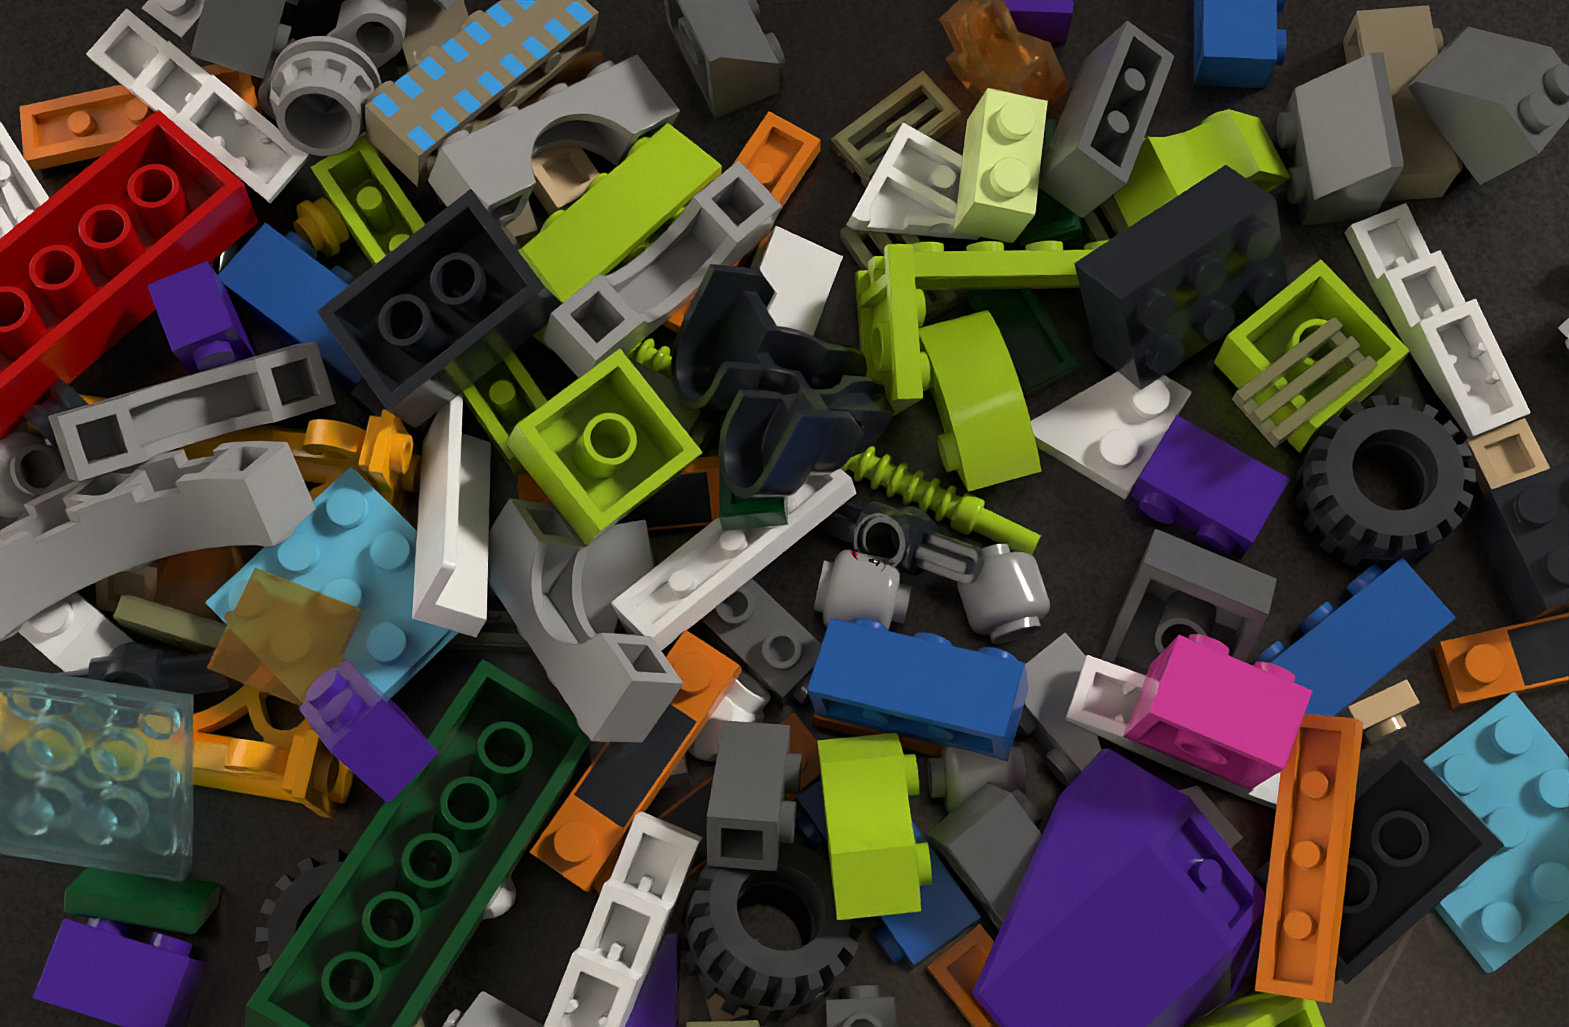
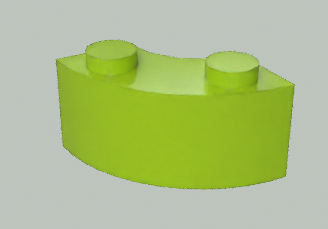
(1180, 161)
(978, 402)
(870, 826)

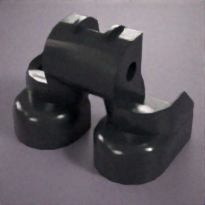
(816, 396)

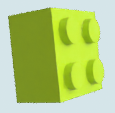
(1292, 318)
(602, 446)

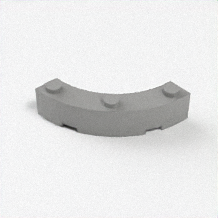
(144, 514)

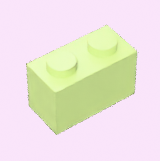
(1000, 166)

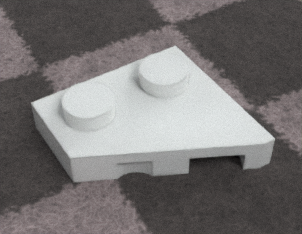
(912, 189)
(1111, 429)

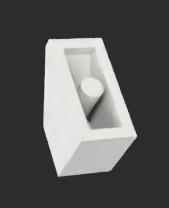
(75, 633)

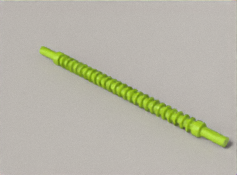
(965, 512)

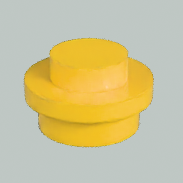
(321, 226)

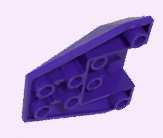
(1124, 912)

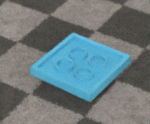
(365, 557)
(1520, 788)

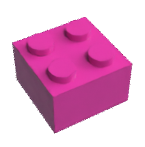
(1218, 711)

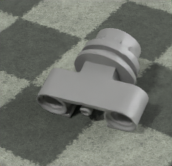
(324, 82)

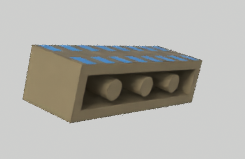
(474, 76)

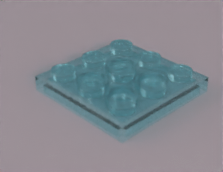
(96, 774)

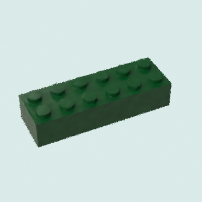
(427, 864)

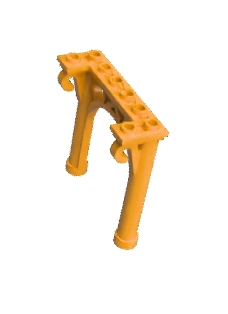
(295, 761)

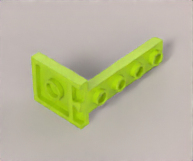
(894, 305)

